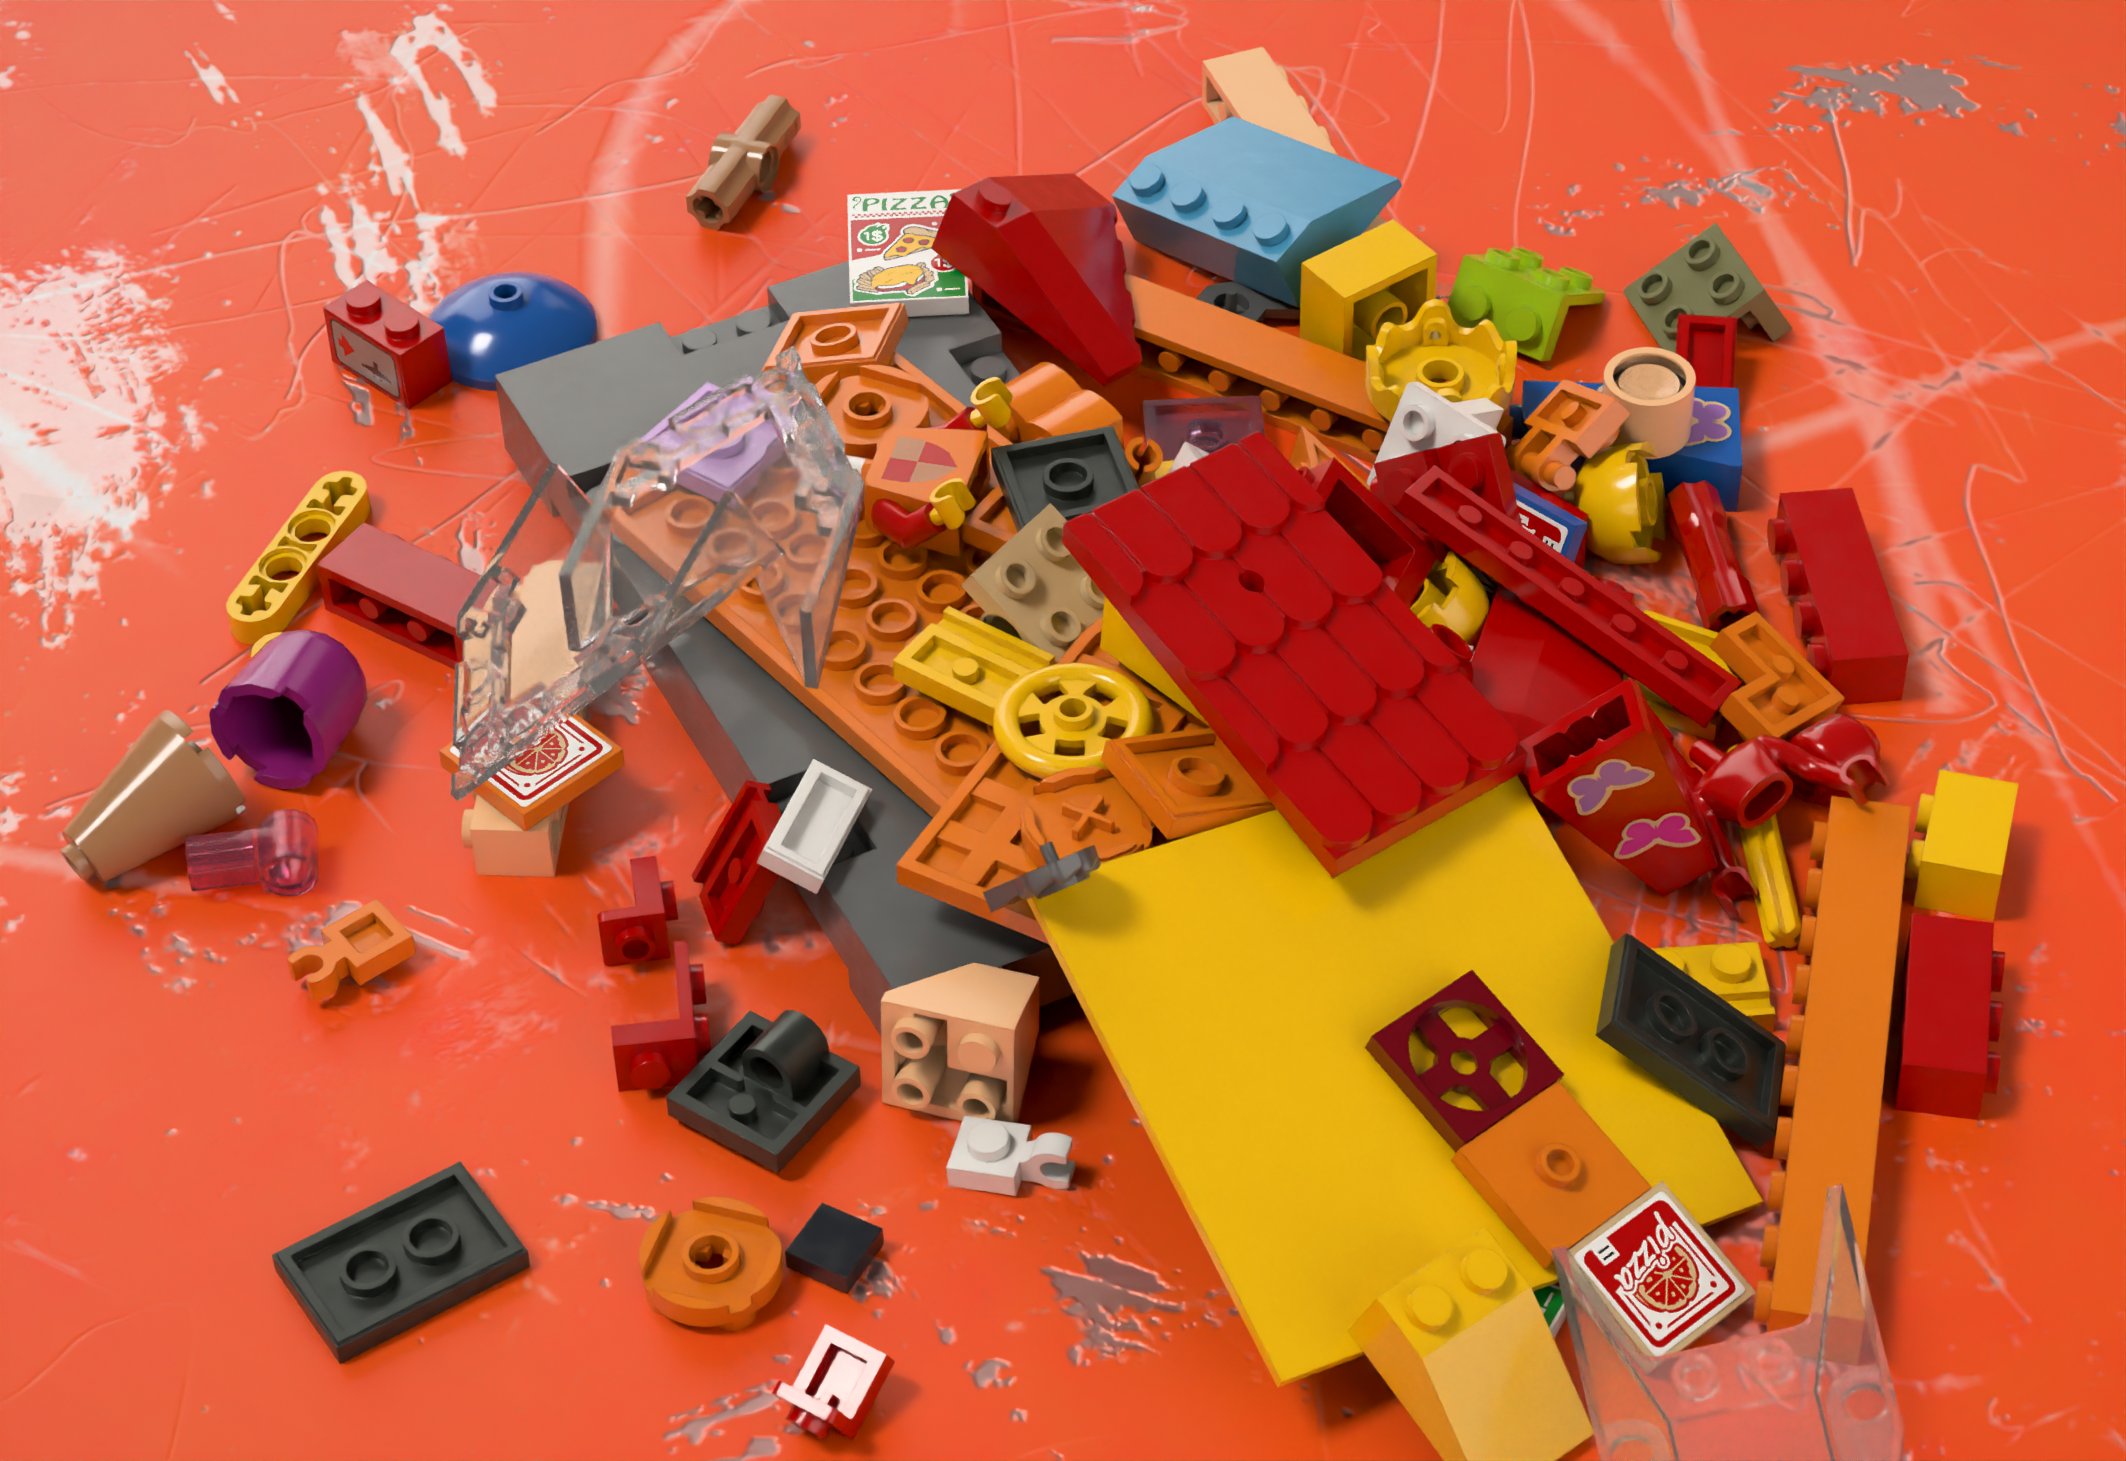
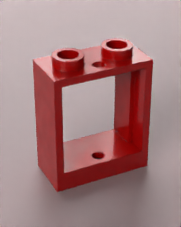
(1377, 530)

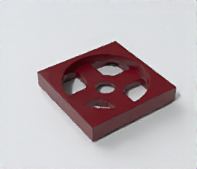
(1503, 1035)

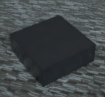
(834, 1247)

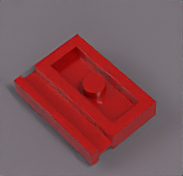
(729, 868)

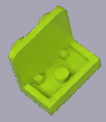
(1519, 297)

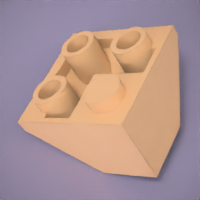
(960, 1042)

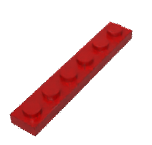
(1568, 596)

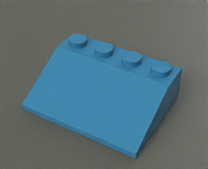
(1250, 203)

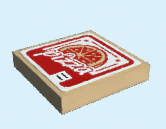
(1661, 1274)

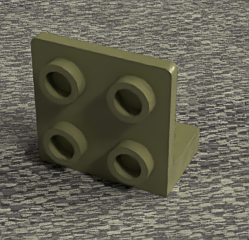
(1703, 280)

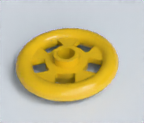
(1070, 721)

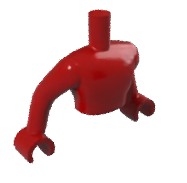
(1752, 787)

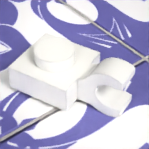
(1001, 1154)

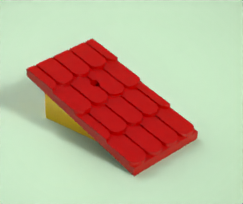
(1292, 649)

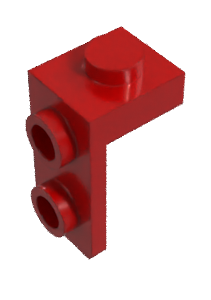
(666, 1050)

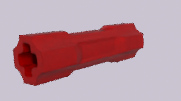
(1702, 533)

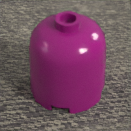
(290, 707)

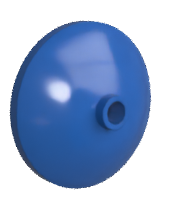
(511, 323)

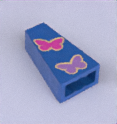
(1709, 455)

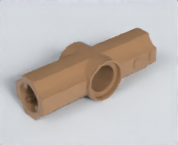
(743, 162)

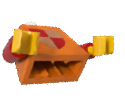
(933, 476)

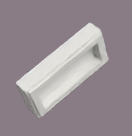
(814, 826)

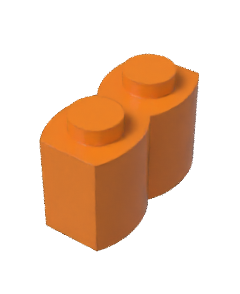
(1053, 404)

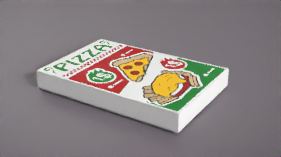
(894, 257)

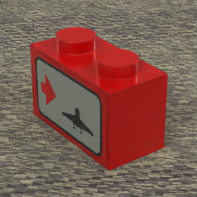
(387, 344)

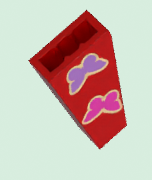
(1622, 788)

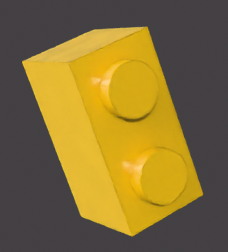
(1964, 844)

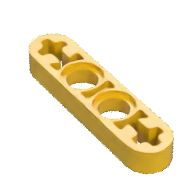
(288, 552)

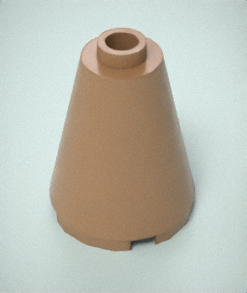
(151, 803)

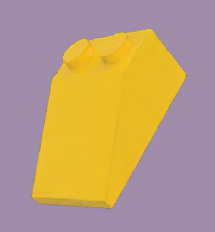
(1475, 1359)

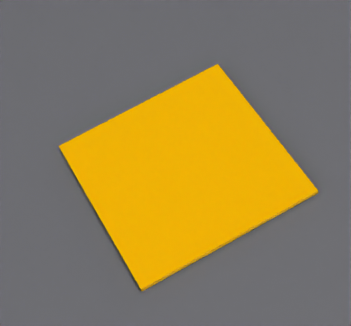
(1240, 1025)

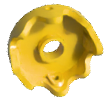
(1438, 351)

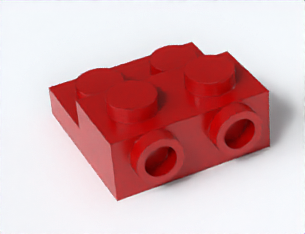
(1474, 463)

